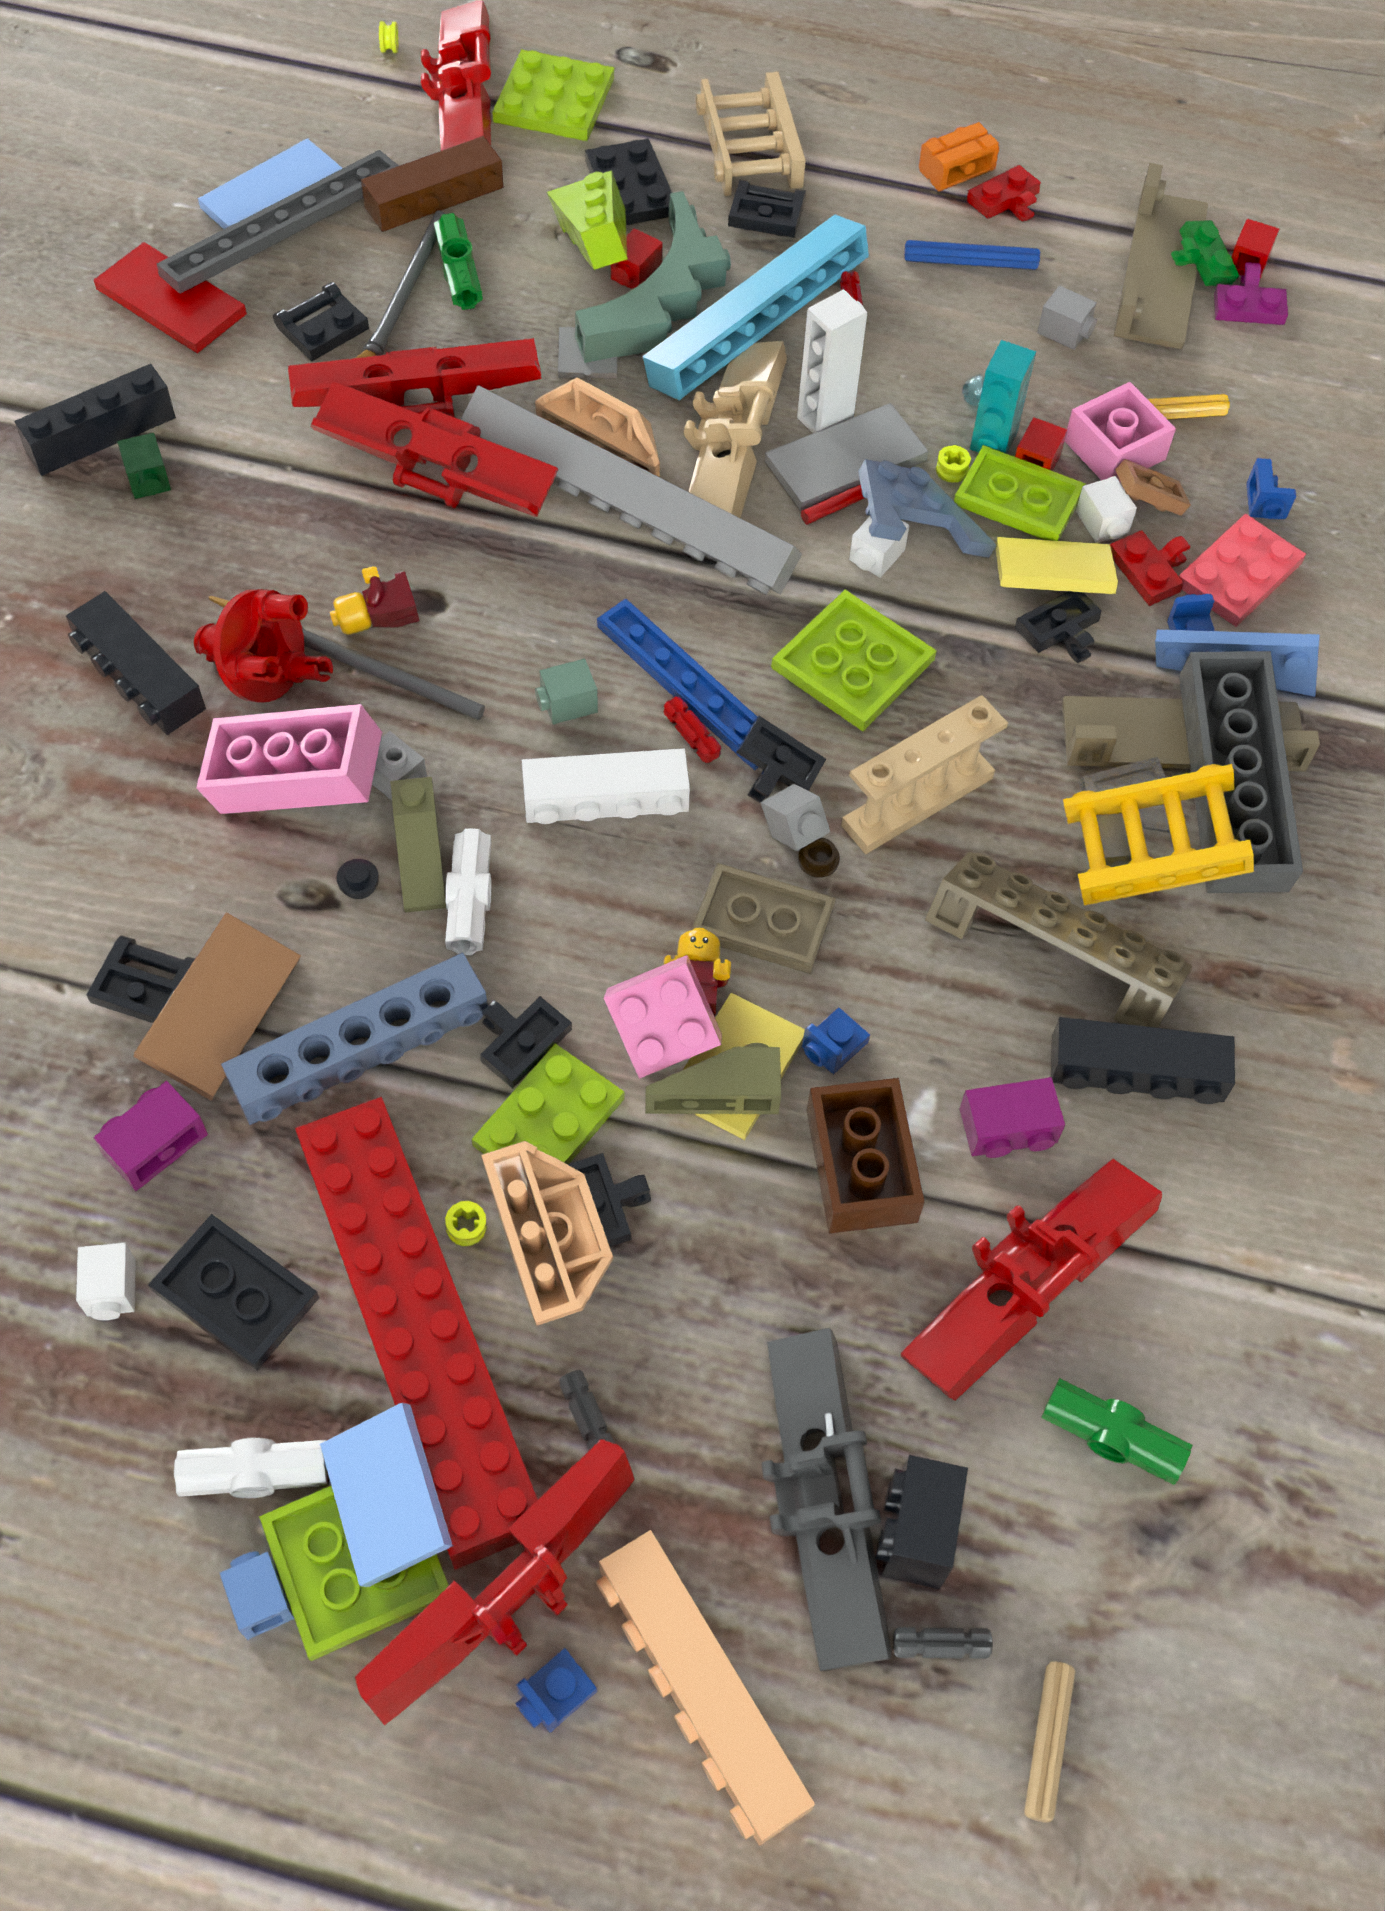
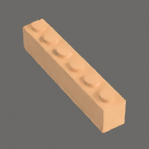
(705, 1688)

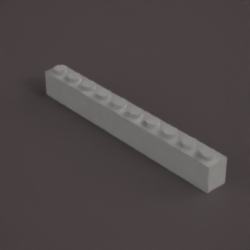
(638, 494)

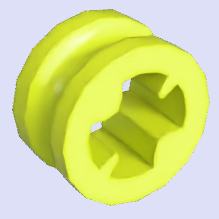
(388, 37)
(953, 455)
(463, 1236)

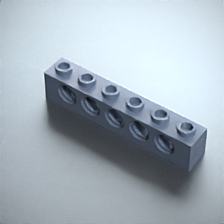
(332, 1034)

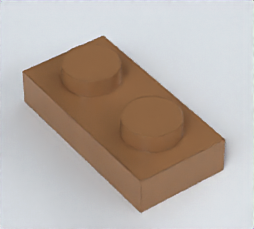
(1152, 487)

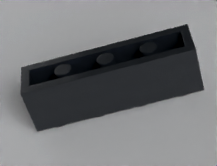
(95, 419)
(135, 663)
(1142, 1060)

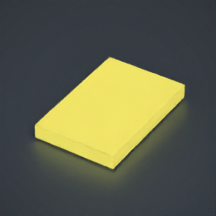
(1056, 565)
(746, 1024)

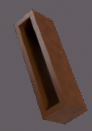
(432, 183)

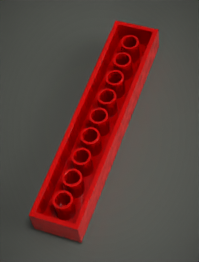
(419, 1326)

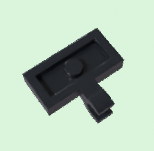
(1061, 621)
(779, 758)
(521, 1040)
(611, 1197)

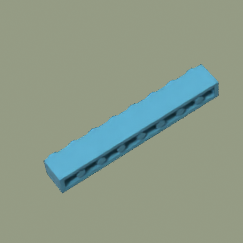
(755, 307)

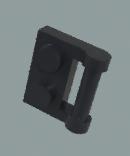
(766, 209)
(326, 329)
(134, 990)

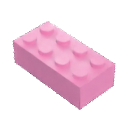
(290, 759)

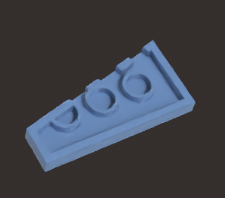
(1292, 654)

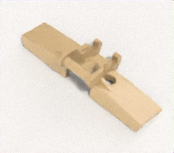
(734, 425)

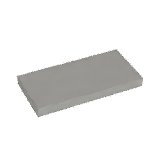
(830, 459)

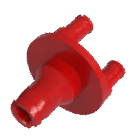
(261, 645)

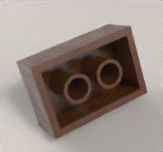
(864, 1155)

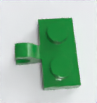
(1207, 251)

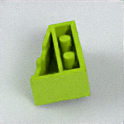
(593, 218)

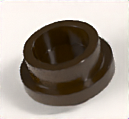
(819, 858)

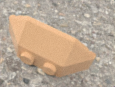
(601, 421)
(548, 1229)

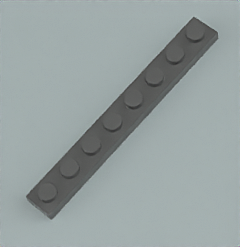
(271, 224)

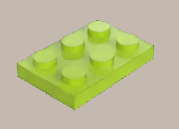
(1019, 494)
(552, 1108)

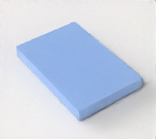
(385, 1495)

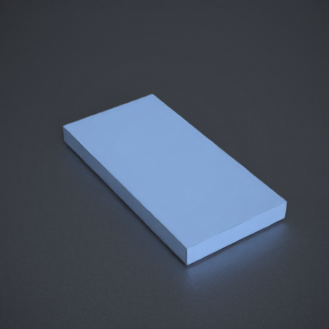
(267, 183)

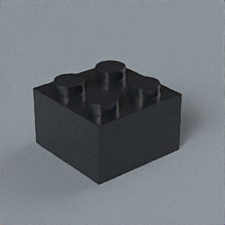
(924, 1523)

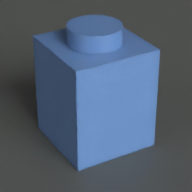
(256, 1594)

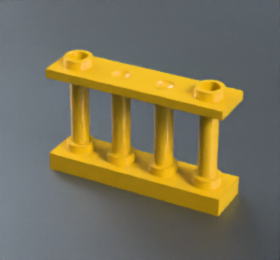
(1185, 864)

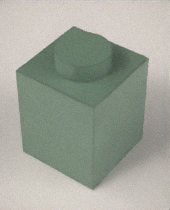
(567, 691)

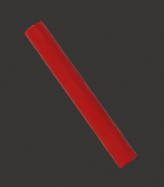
(832, 505)

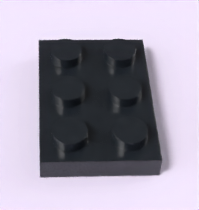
(637, 178)
(234, 1291)

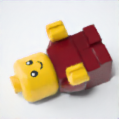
(382, 604)
(704, 955)

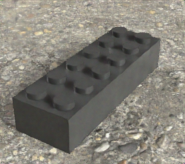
(1237, 721)

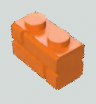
(958, 156)

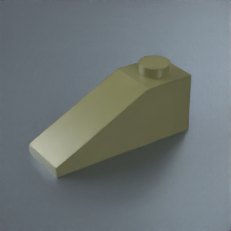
(418, 844)
(728, 1083)

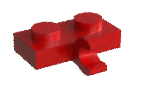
(1009, 190)
(1148, 568)

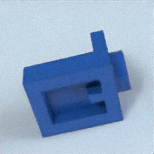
(1263, 494)
(1192, 613)
(834, 1041)
(554, 1692)

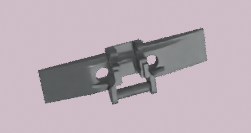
(845, 1586)

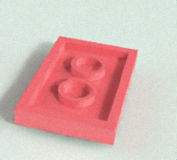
(1242, 569)

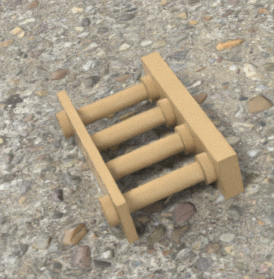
(777, 118)
(923, 774)

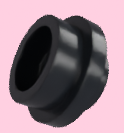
(357, 878)

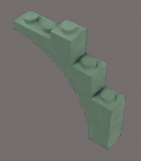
(644, 314)

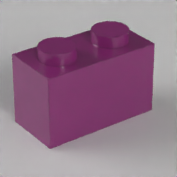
(1012, 1117)
(150, 1135)

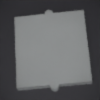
(572, 364)

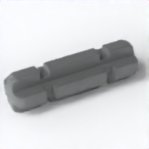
(584, 1408)
(942, 1642)

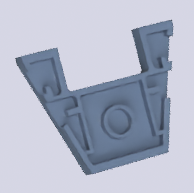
(915, 497)

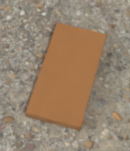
(217, 1005)

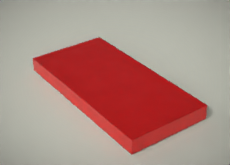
(188, 317)

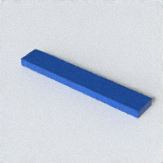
(678, 673)

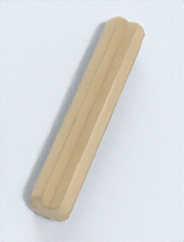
(1049, 1742)

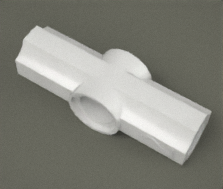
(468, 892)
(250, 1468)

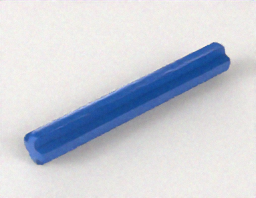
(971, 254)

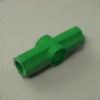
(458, 261)
(1117, 1431)

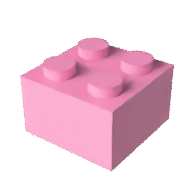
(1119, 428)
(663, 1016)

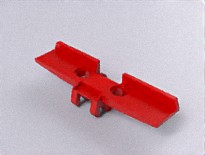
(461, 70)
(442, 371)
(436, 437)
(1035, 1266)
(458, 1624)

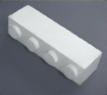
(831, 361)
(605, 785)

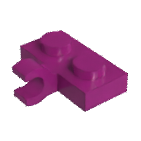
(1249, 301)

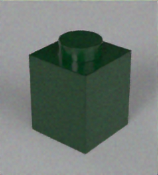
(144, 465)

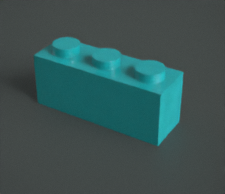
(1003, 397)

